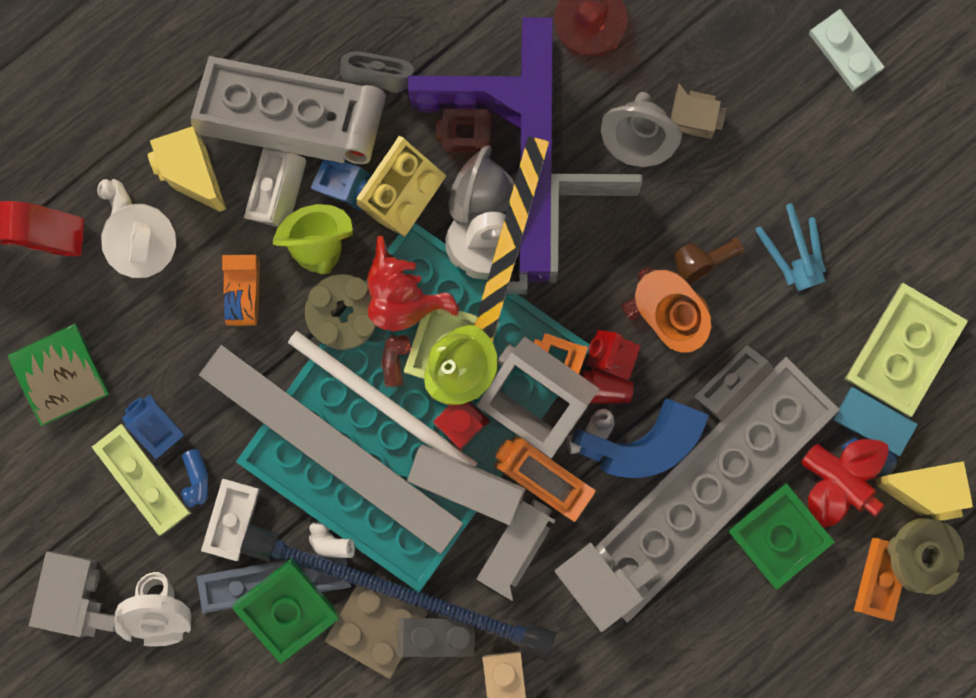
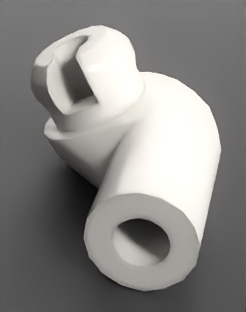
(115, 193)
(600, 424)

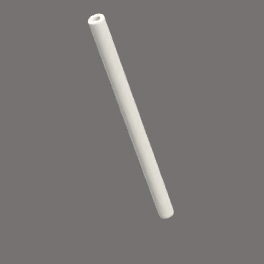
(377, 398)

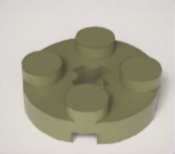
(324, 300)
(907, 552)

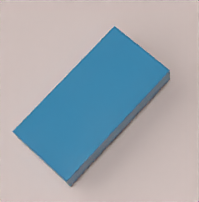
(874, 421)

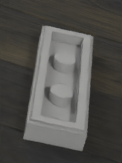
(466, 484)

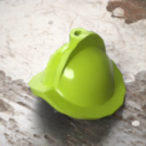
(314, 236)
(461, 366)

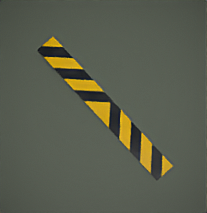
(511, 235)

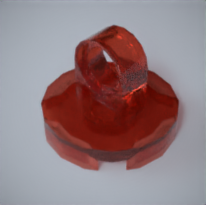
(590, 25)

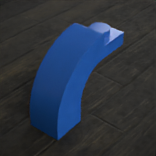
(660, 449)

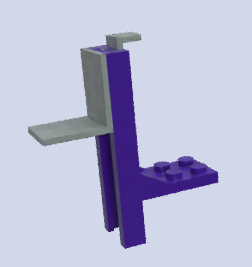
(528, 106)

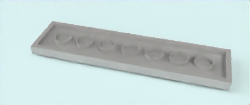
(719, 477)

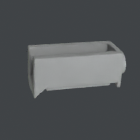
(516, 548)

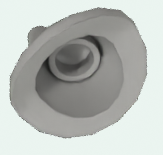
(640, 133)
(480, 188)

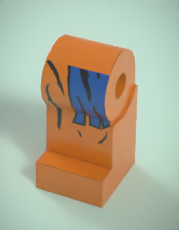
(241, 289)

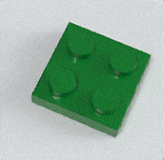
(780, 536)
(286, 611)

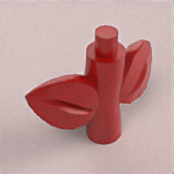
(845, 480)

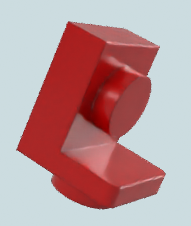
(612, 354)

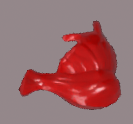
(395, 295)

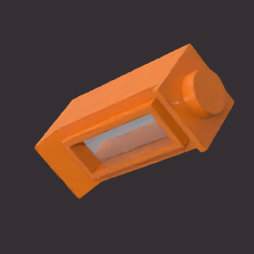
(543, 477)

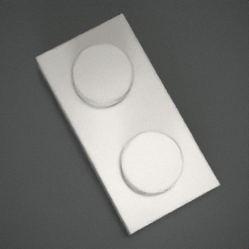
(230, 519)

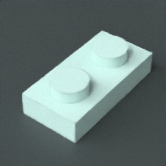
(846, 50)

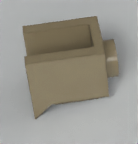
(697, 113)

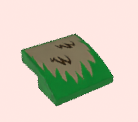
(58, 374)

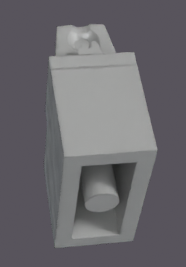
(601, 591)
(64, 600)

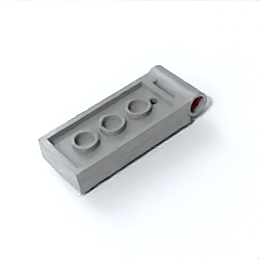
(287, 111)

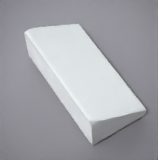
(275, 186)

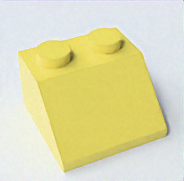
(186, 166)
(931, 490)

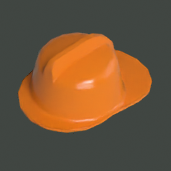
(673, 310)

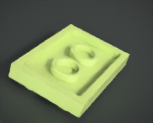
(906, 350)

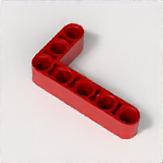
(40, 228)

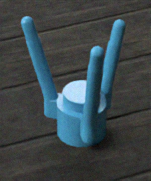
(807, 270)

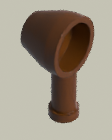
(694, 263)

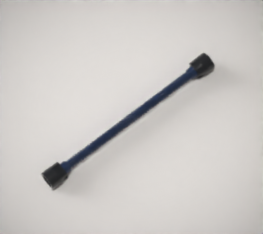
(265, 544)

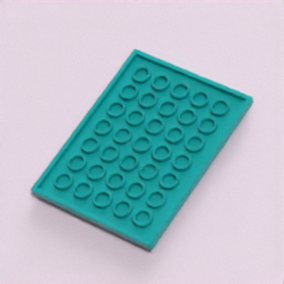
(336, 503)

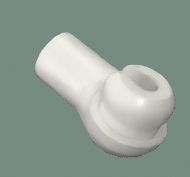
(326, 545)

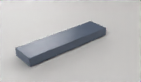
(222, 589)

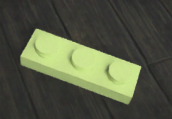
(141, 480)

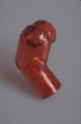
(390, 359)

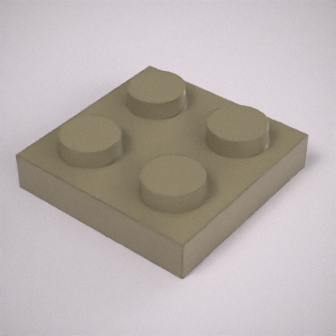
(370, 629)

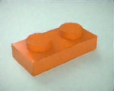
(879, 586)

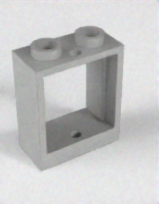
(551, 374)

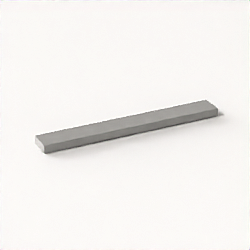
(331, 449)

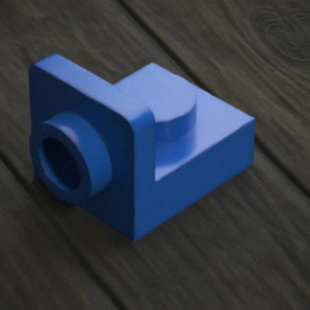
(341, 181)
(151, 426)

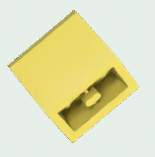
(400, 187)

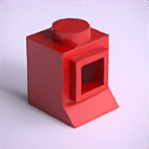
(461, 423)

